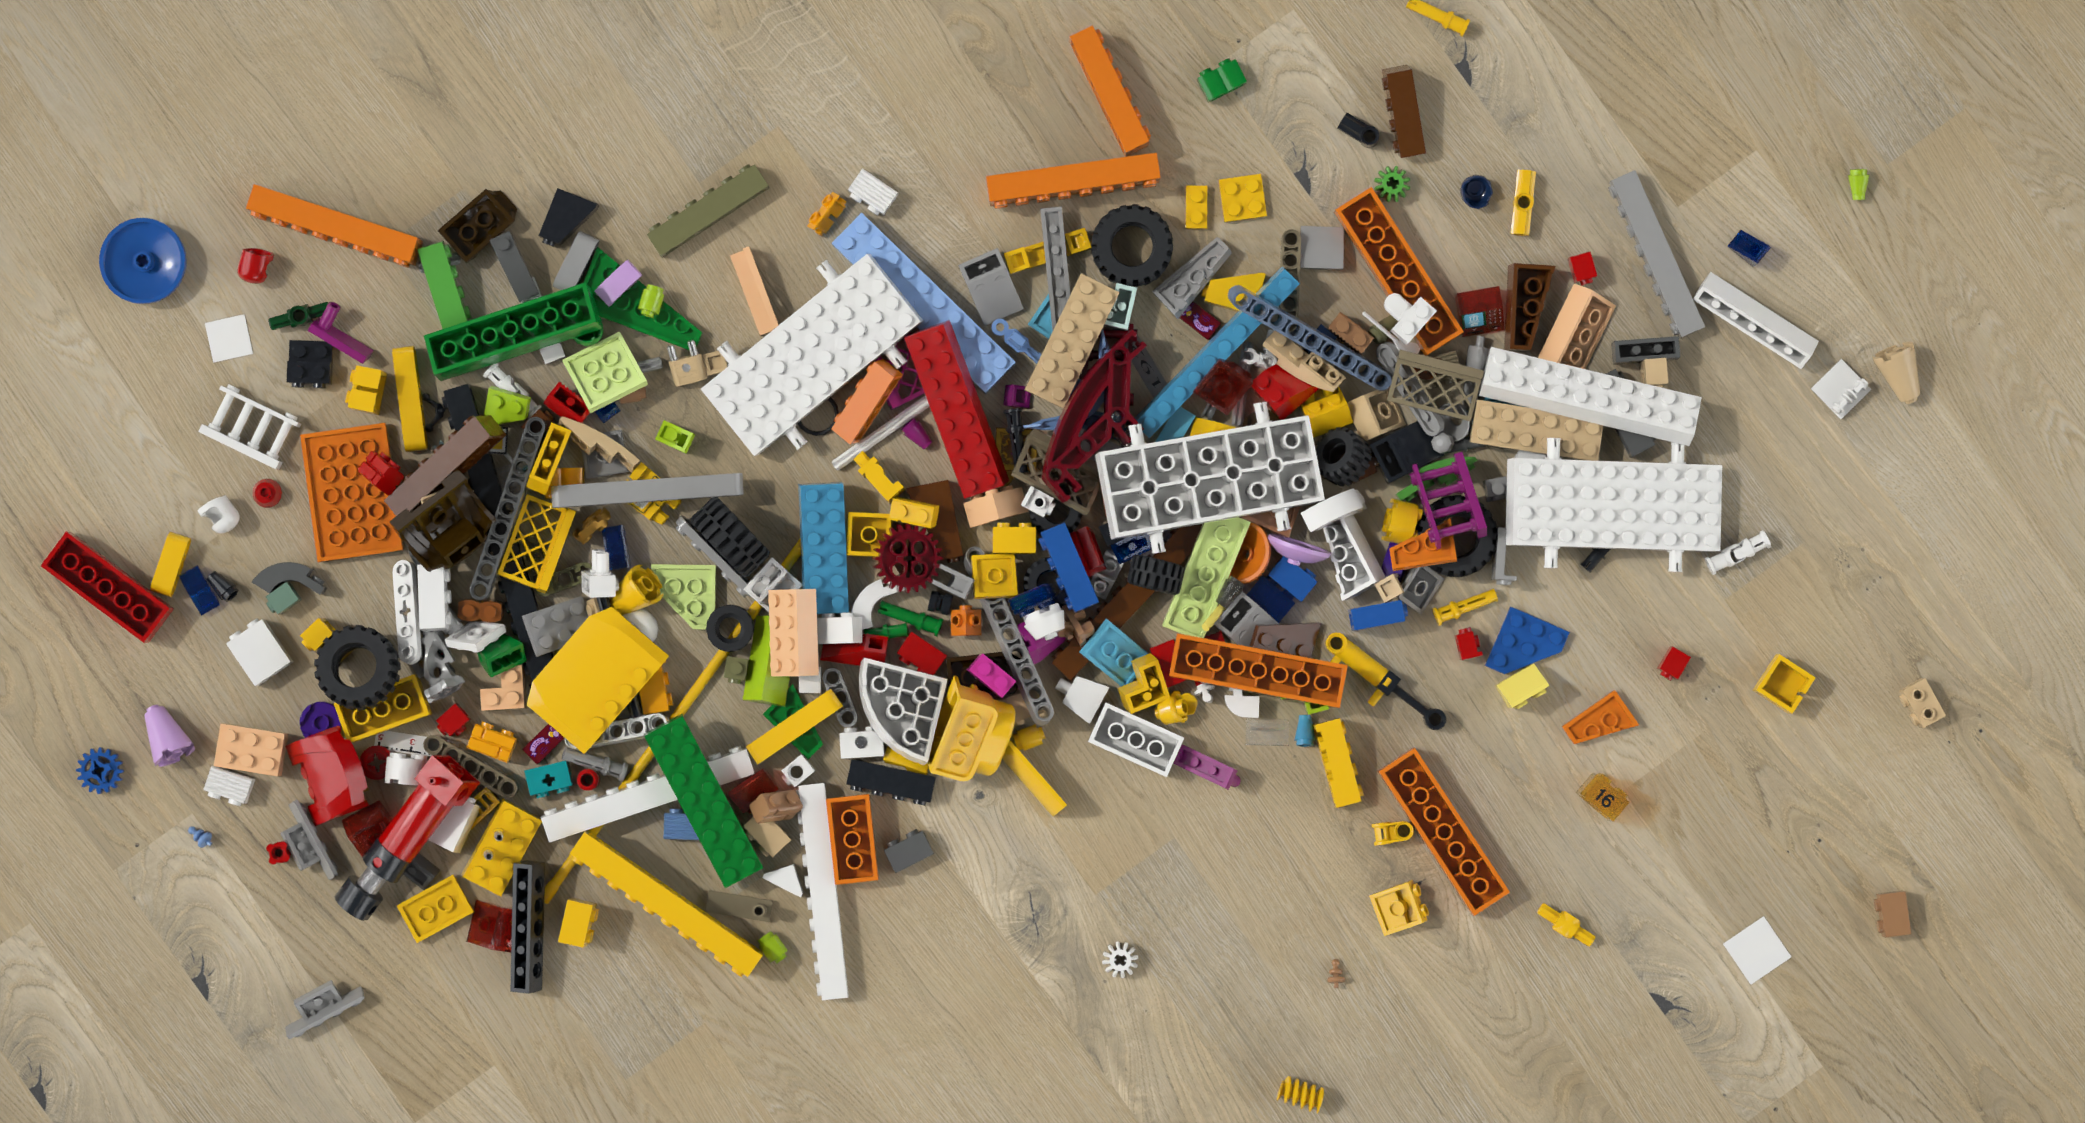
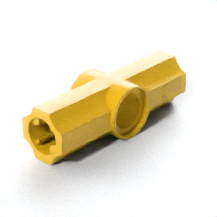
(1522, 216)

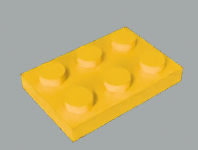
(435, 908)

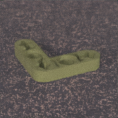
(555, 586)

